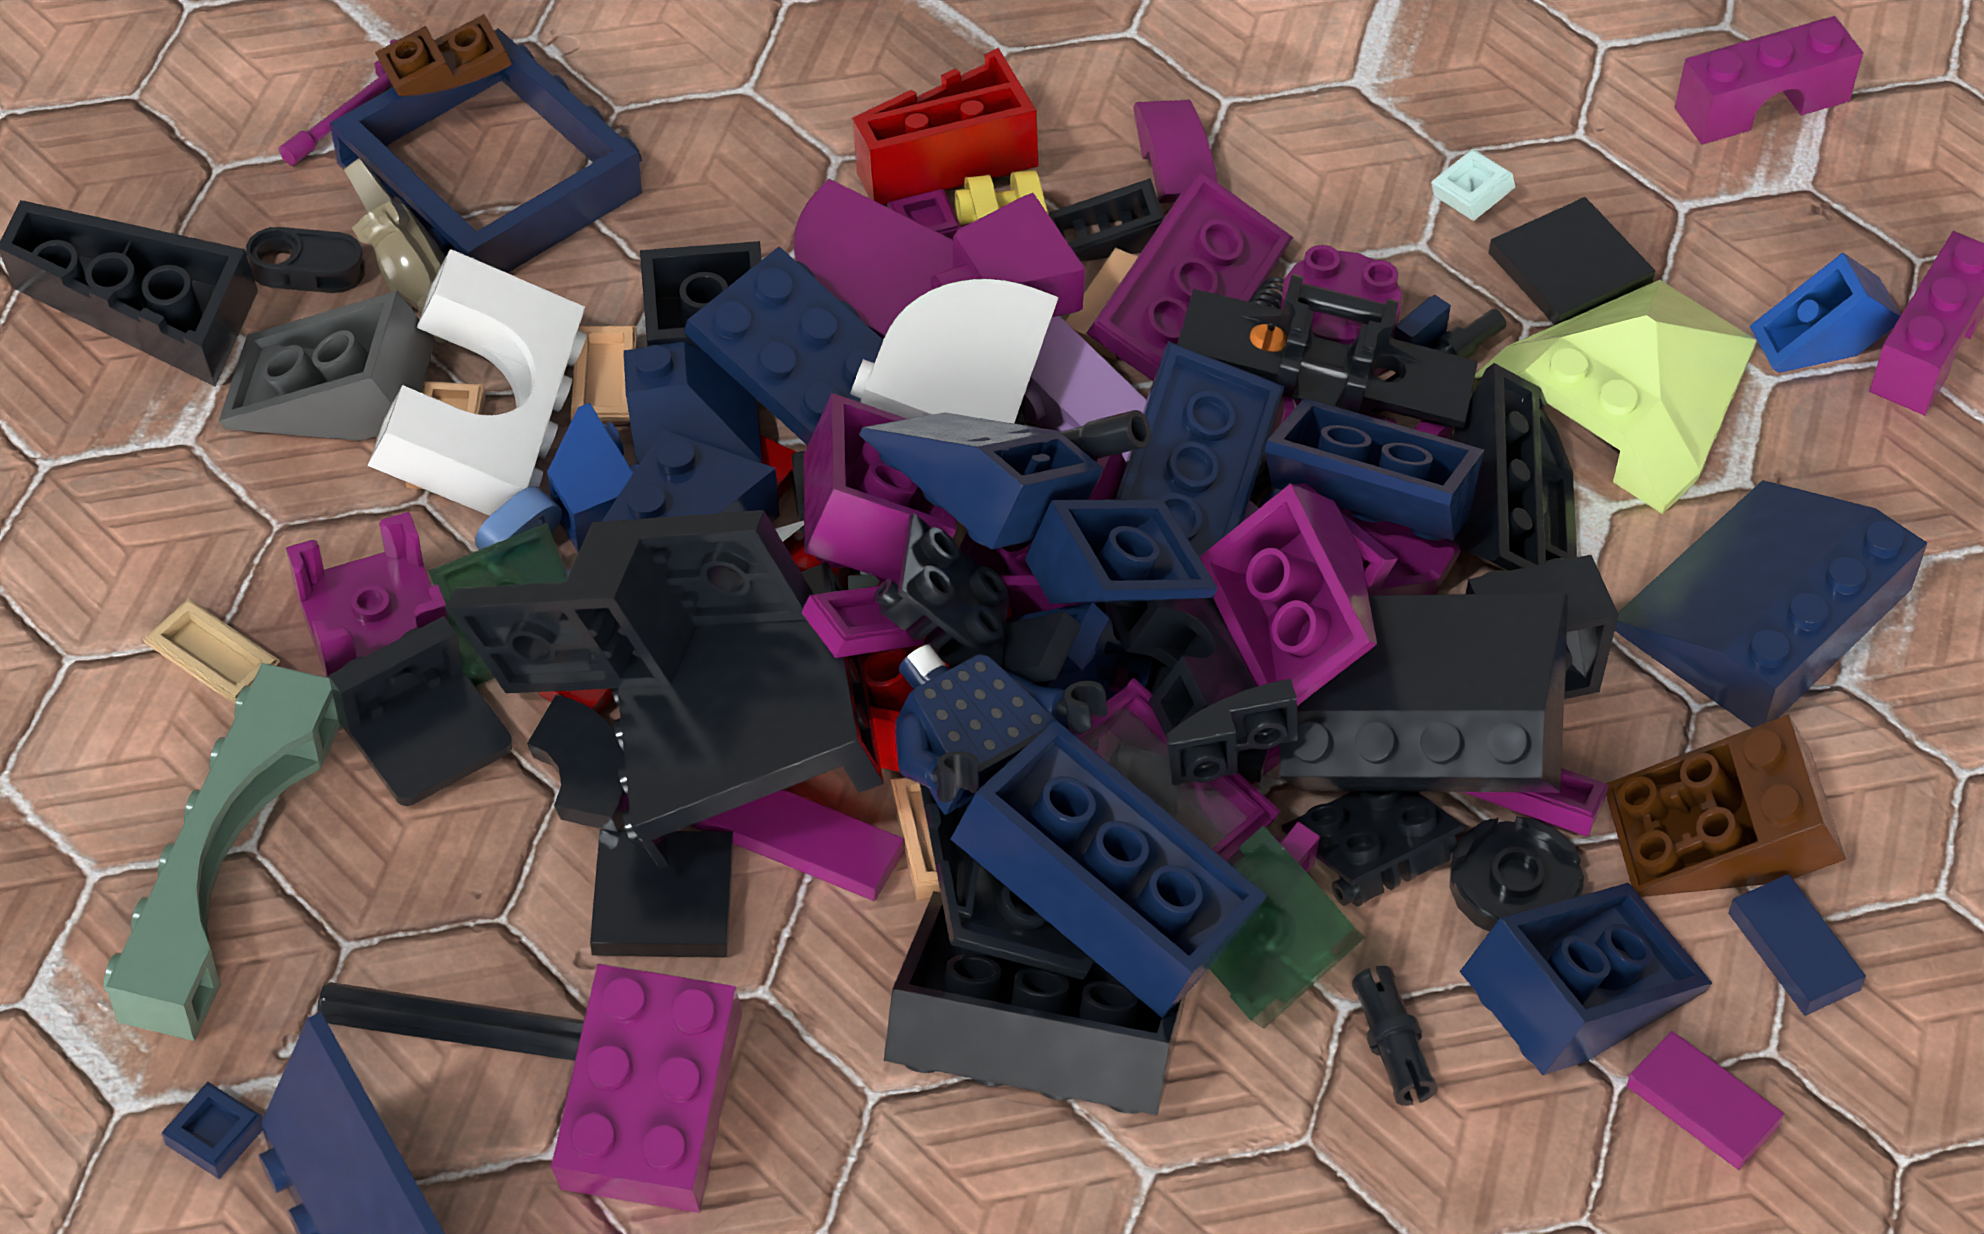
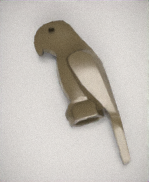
(402, 245)

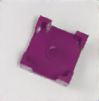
(367, 600)

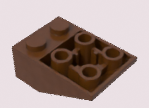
(1726, 815)

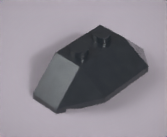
(1525, 479)

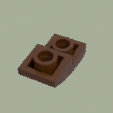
(428, 65)

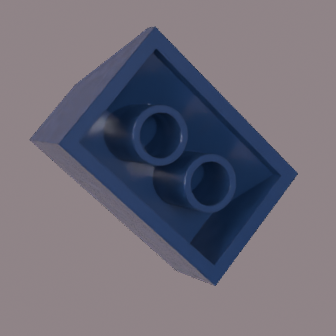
(1376, 468)

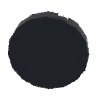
(1512, 869)

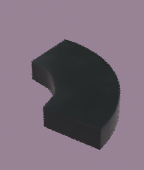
(587, 759)

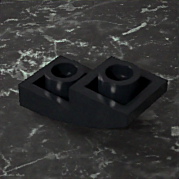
(1209, 740)

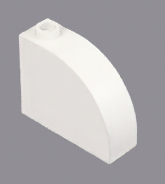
(959, 352)

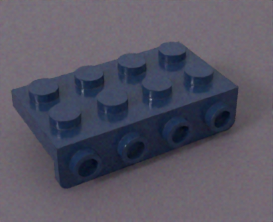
(785, 340)

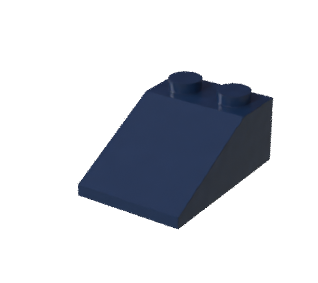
(1581, 975)

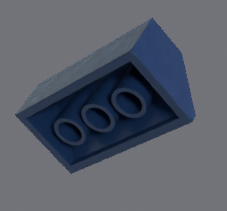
(1107, 867)

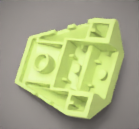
(1643, 377)

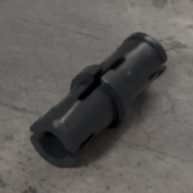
(1394, 1035)

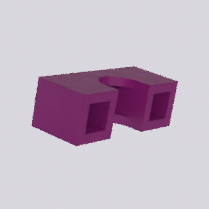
(1728, 85)
(1932, 326)

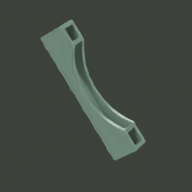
(277, 738)

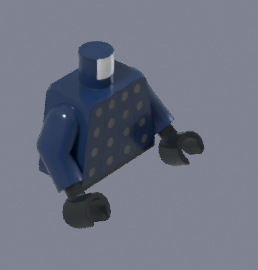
(975, 720)

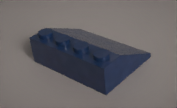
(1773, 597)
(336, 1149)

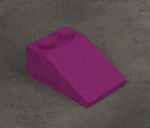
(1293, 591)

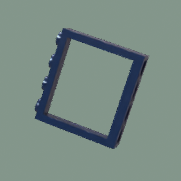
(535, 224)

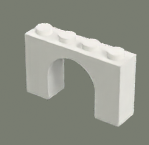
(531, 341)

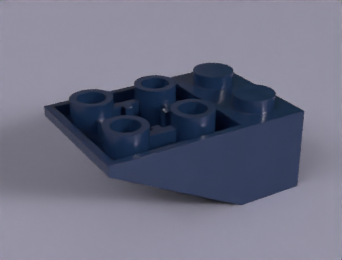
(986, 471)

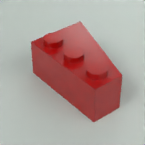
(952, 132)

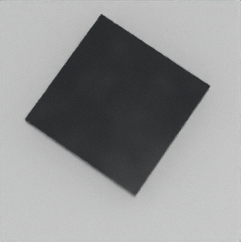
(1571, 261)
(664, 910)

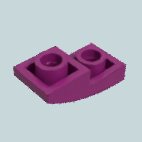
(1175, 143)

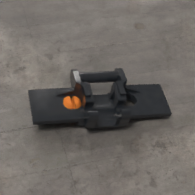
(1284, 350)

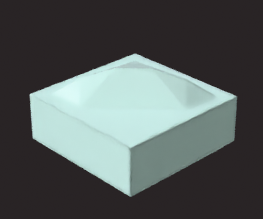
(1473, 184)

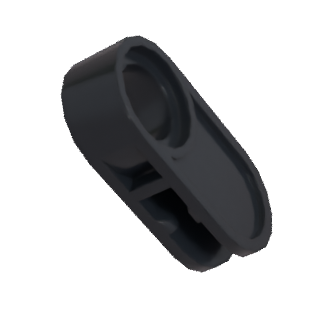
(317, 260)

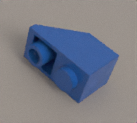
(587, 473)

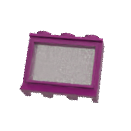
(1134, 744)

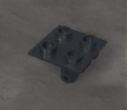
(946, 598)
(1378, 839)

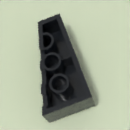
(136, 283)

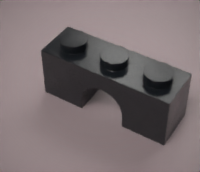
(1195, 647)

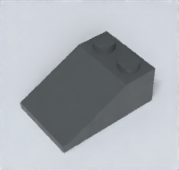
(329, 371)

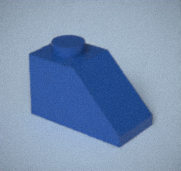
(1827, 317)

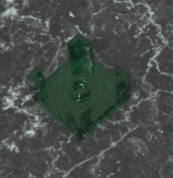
(1287, 939)

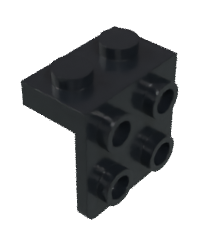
(418, 713)

